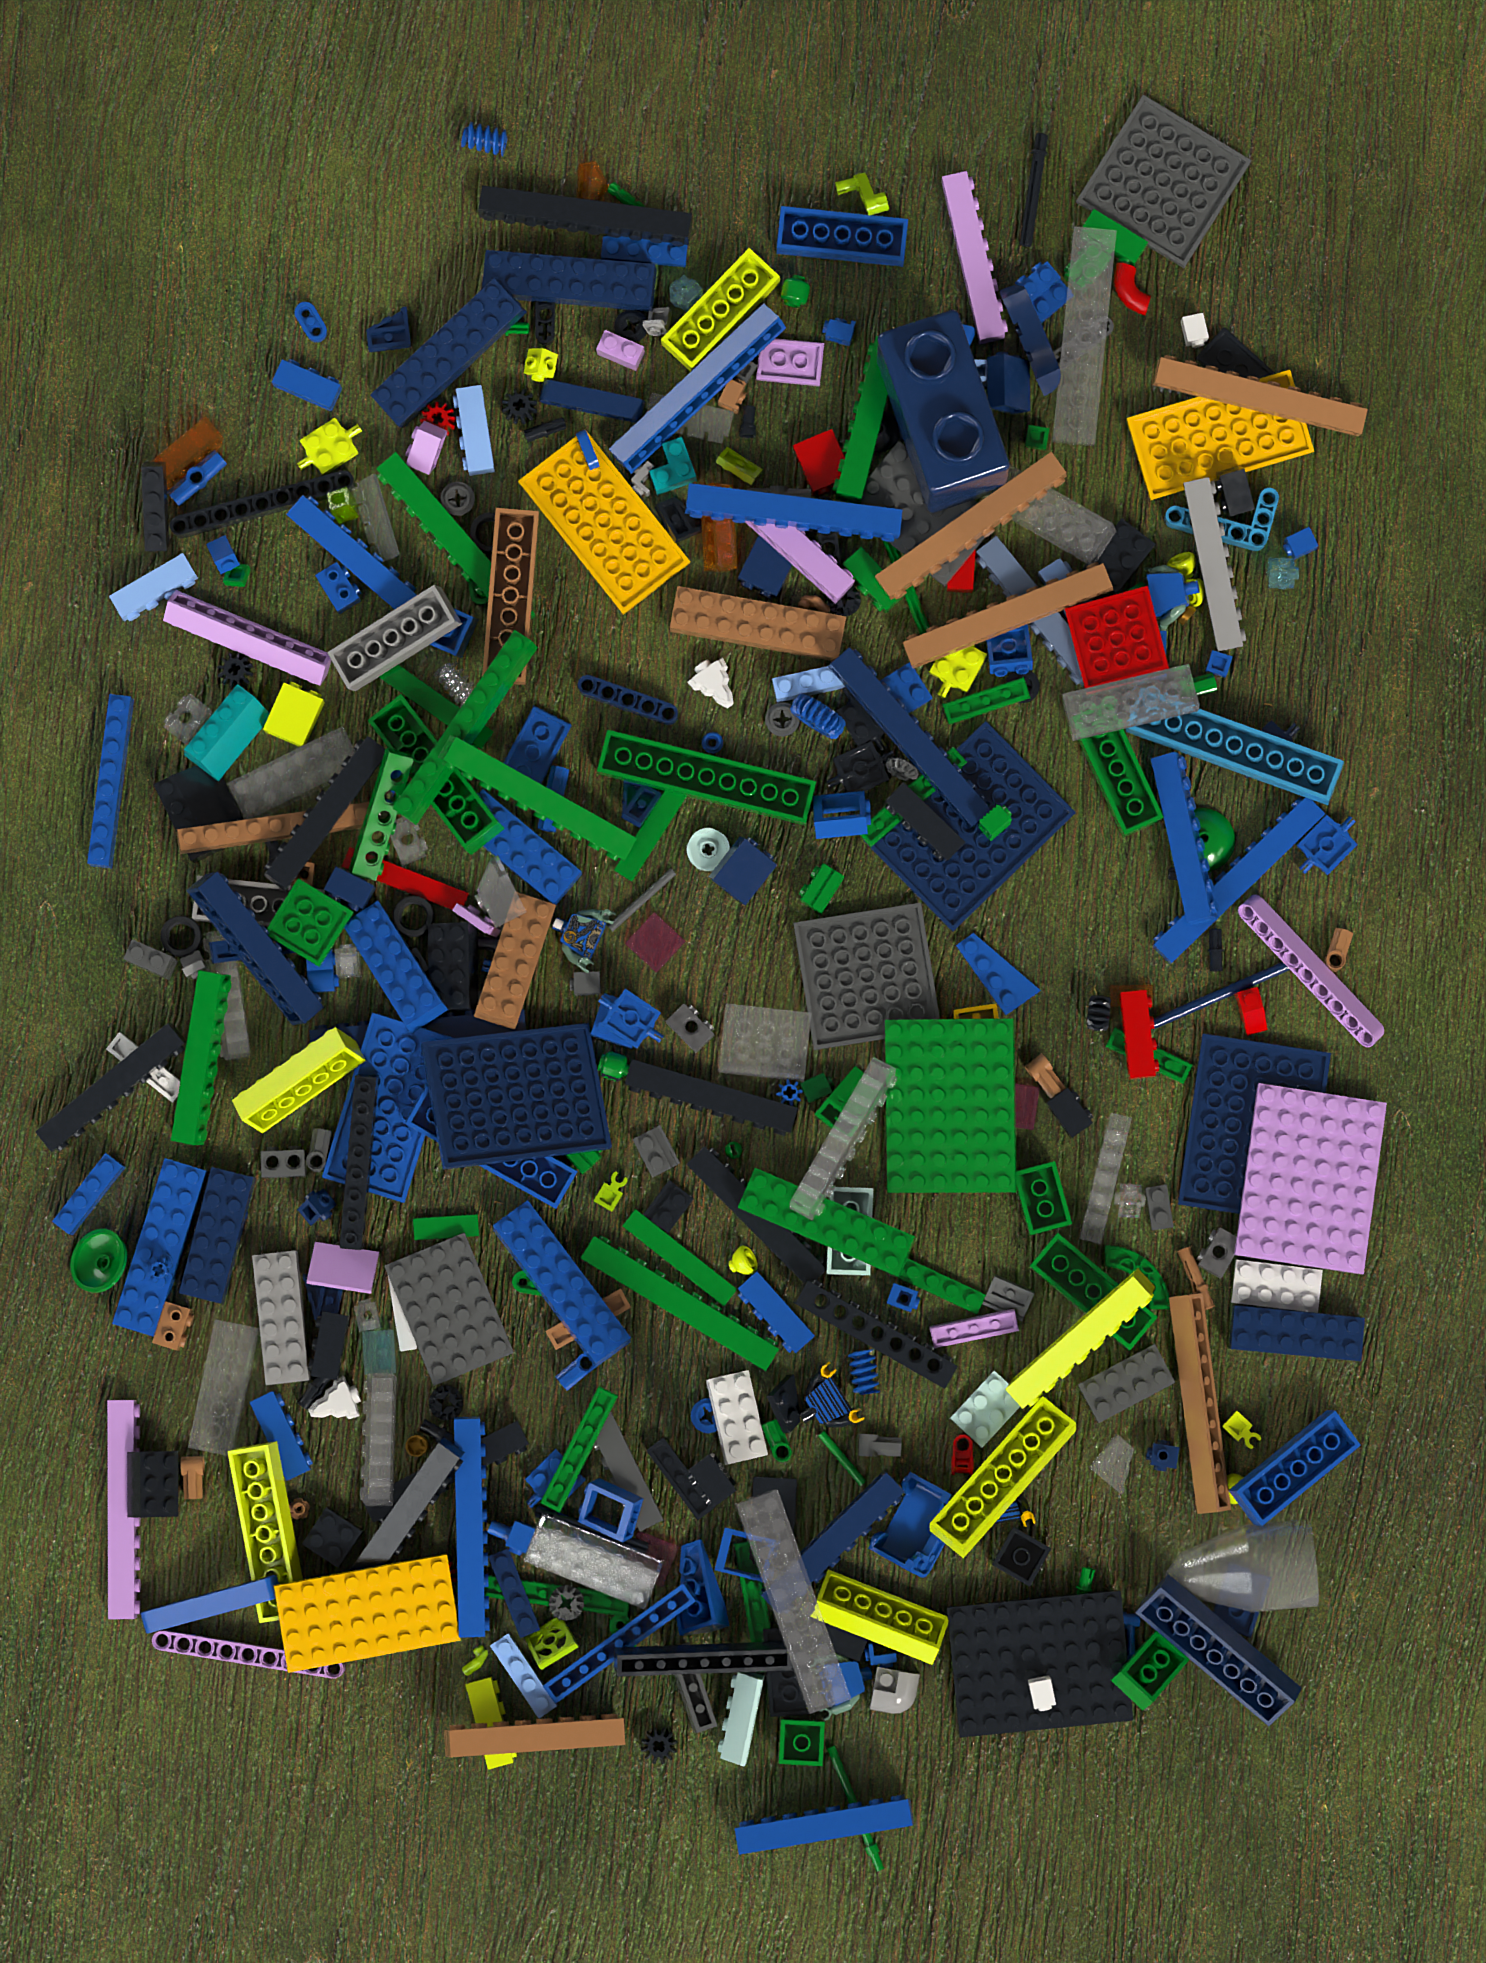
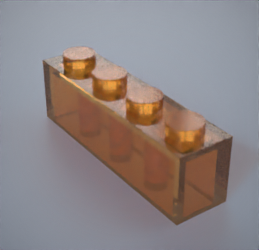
(189, 450)
(719, 542)

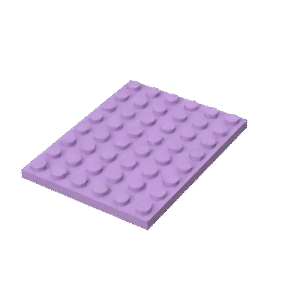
(1310, 1178)

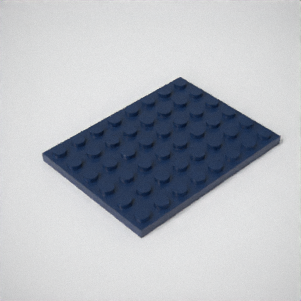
(980, 865)
(515, 1096)
(1225, 1110)

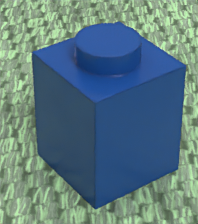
(1300, 543)
(223, 554)

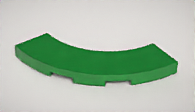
(1128, 1262)

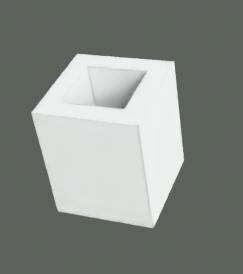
(1194, 330)
(1042, 1693)

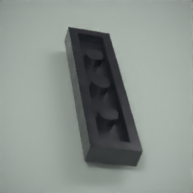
(677, 1476)

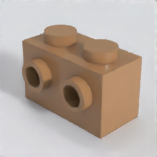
(173, 1326)

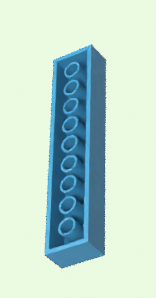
(1247, 752)

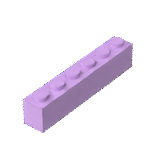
(808, 559)

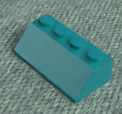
(227, 733)

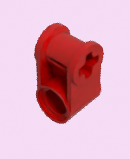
(962, 1457)

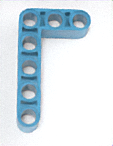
(1247, 531)

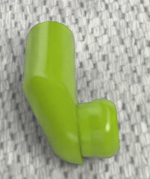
(477, 1662)

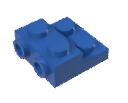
(1044, 289)
(1010, 652)

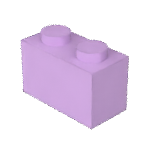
(620, 350)
(426, 447)

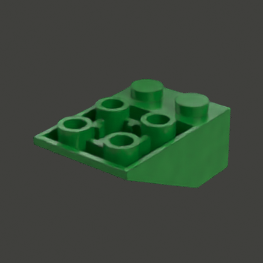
(835, 1103)

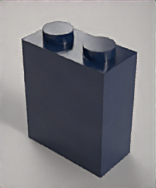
(1008, 383)
(765, 570)
(743, 870)

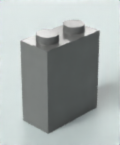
(150, 959)

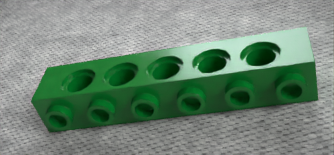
(359, 864)

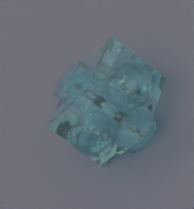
(685, 293)
(1282, 573)

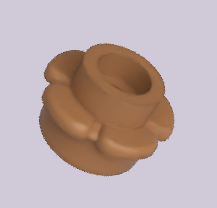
(298, 1502)

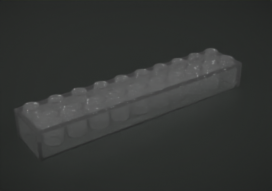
(1084, 336)
(793, 1601)

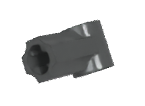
(319, 1147)
(874, 1445)

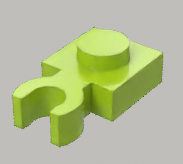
(609, 1194)

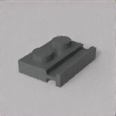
(656, 1151)
(1008, 1295)

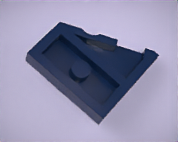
(390, 333)
(638, 802)
(323, 1298)

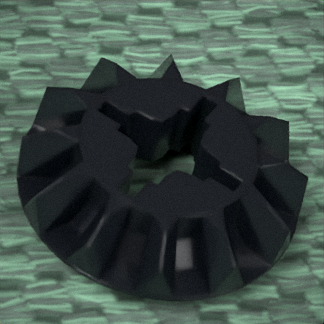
(634, 317)
(851, 605)
(1031, 681)
(455, 1398)

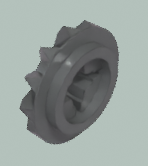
(449, 493)
(774, 713)
(902, 769)
(576, 1604)

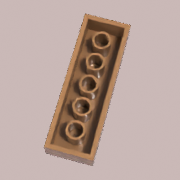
(514, 963)

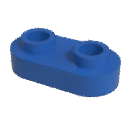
(311, 322)

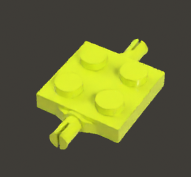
(329, 446)
(958, 669)

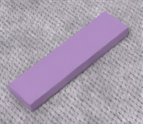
(974, 1328)

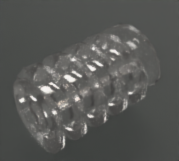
(455, 682)

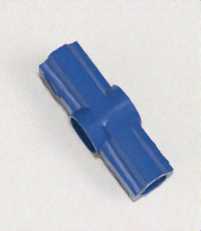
(207, 468)
(557, 783)
(573, 1373)

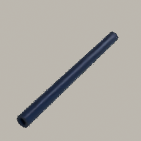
(1220, 994)

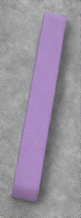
(1311, 970)
(237, 1655)

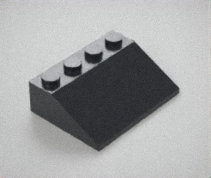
(197, 800)

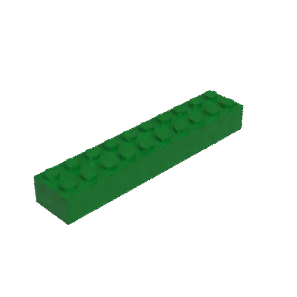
(706, 777)

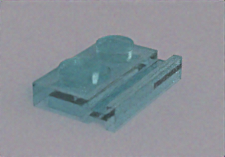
(379, 1351)

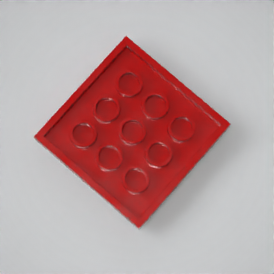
(1117, 637)

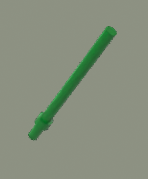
(871, 1847)

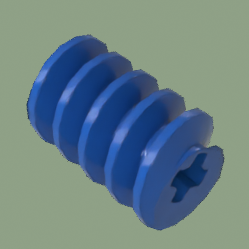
(484, 139)
(863, 1372)

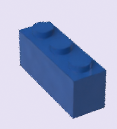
(307, 384)

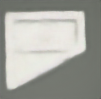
(1113, 1463)

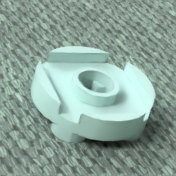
(697, 844)

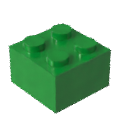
(801, 1742)

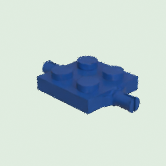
(1327, 844)
(631, 1018)
(542, 1475)

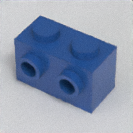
(338, 588)

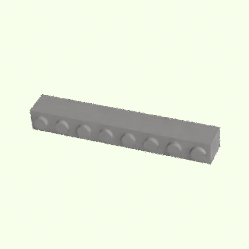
(1213, 564)

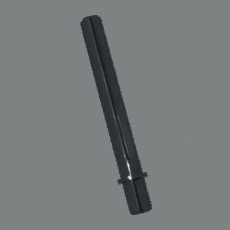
(1033, 190)
(632, 1543)

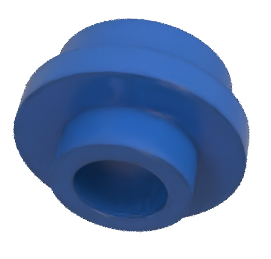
(709, 736)

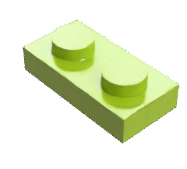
(739, 466)

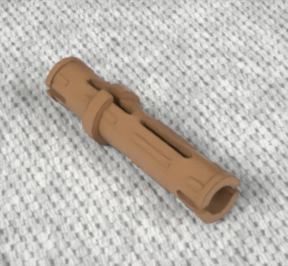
(1195, 1276)

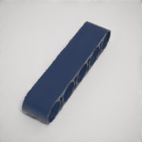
(592, 401)
(635, 708)

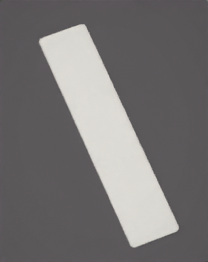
(404, 1334)

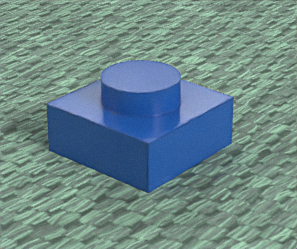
(1219, 663)

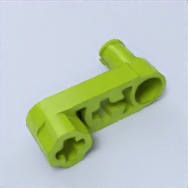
(873, 202)

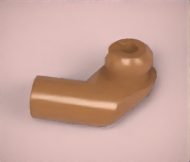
(810, 601)

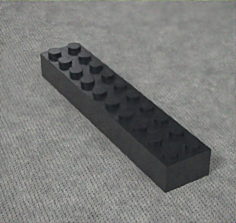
(712, 1479)

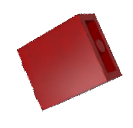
(819, 461)

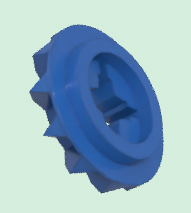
(697, 1413)

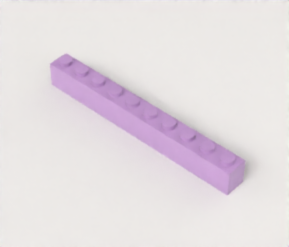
(122, 1529)

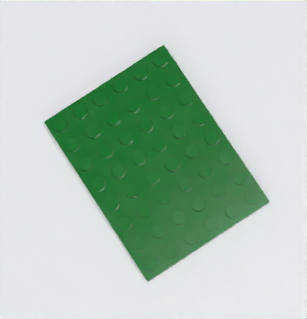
(951, 1106)

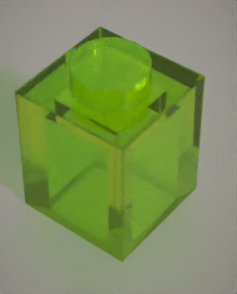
(342, 505)

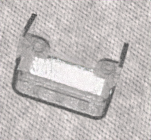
(498, 895)

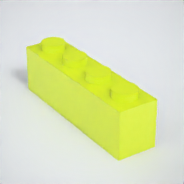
(488, 1710)

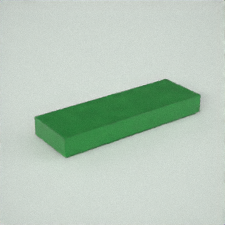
(445, 1227)

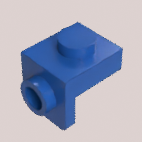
(885, 1660)

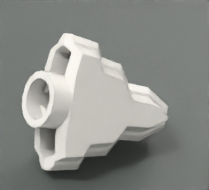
(713, 681)
(338, 1401)

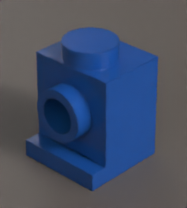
(839, 331)
(897, 1291)

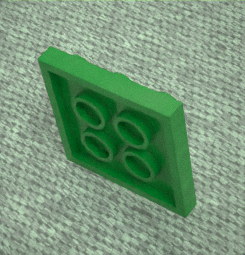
(309, 922)

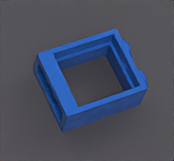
(841, 825)
(629, 1516)
(723, 1551)

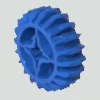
(818, 716)

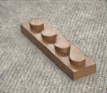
(616, 1303)

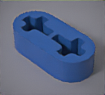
(587, 449)

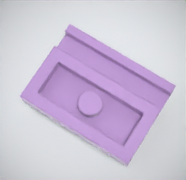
(472, 915)

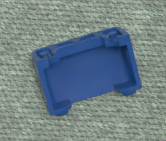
(908, 1534)

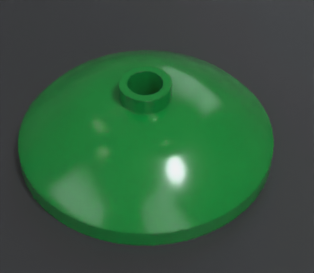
(1220, 836)
(91, 1257)

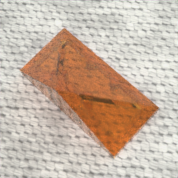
(591, 181)

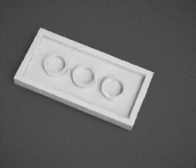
(1276, 1286)
(736, 1417)

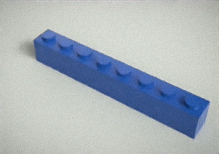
(351, 552)
(110, 781)
(1184, 838)
(627, 1636)

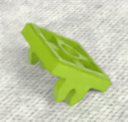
(533, 1639)

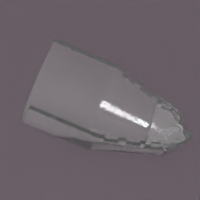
(1253, 1567)

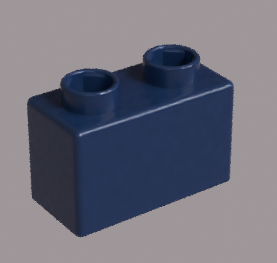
(942, 411)

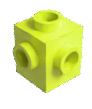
(540, 364)

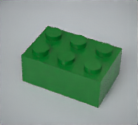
(1042, 1198)
(1150, 1670)

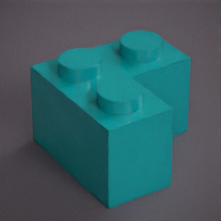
(678, 470)

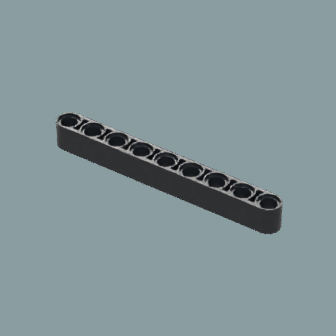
(252, 501)

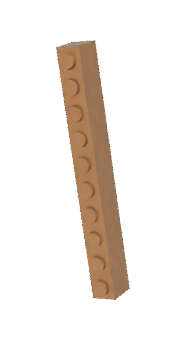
(1259, 396)
(971, 526)
(1007, 615)
(260, 829)
(1199, 1403)

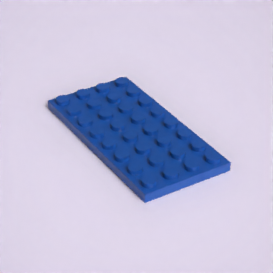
(398, 1061)

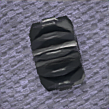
(514, 401)
(228, 667)
(1098, 1013)
(659, 1753)

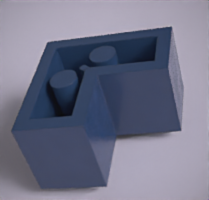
(349, 889)

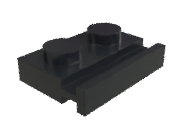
(668, 1206)

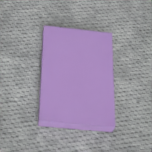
(791, 362)
(342, 1268)

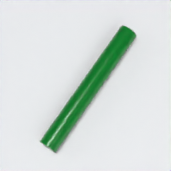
(842, 1458)

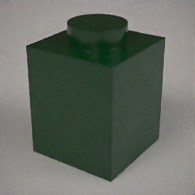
(817, 1087)

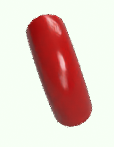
(1127, 291)

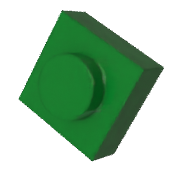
(1037, 437)
(237, 576)

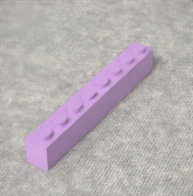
(973, 257)
(247, 637)

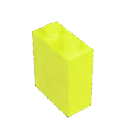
(294, 714)

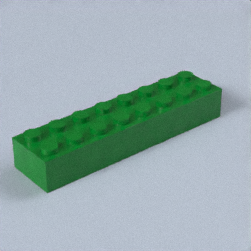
(458, 800)
(835, 1227)

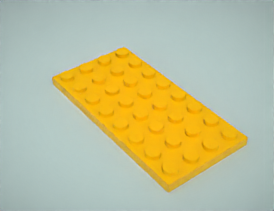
(1210, 436)
(604, 524)
(367, 1613)

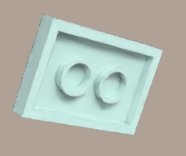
(986, 1410)

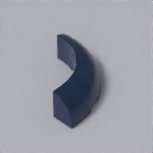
(1032, 337)

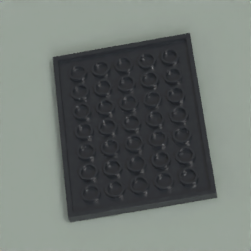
(1063, 1636)

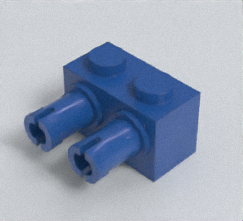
(516, 1537)

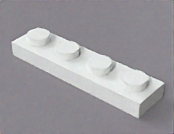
(161, 1080)

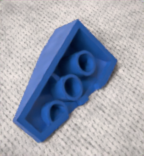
(709, 1610)

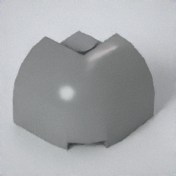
(894, 1690)

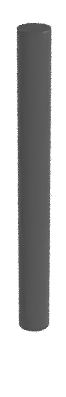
(641, 899)

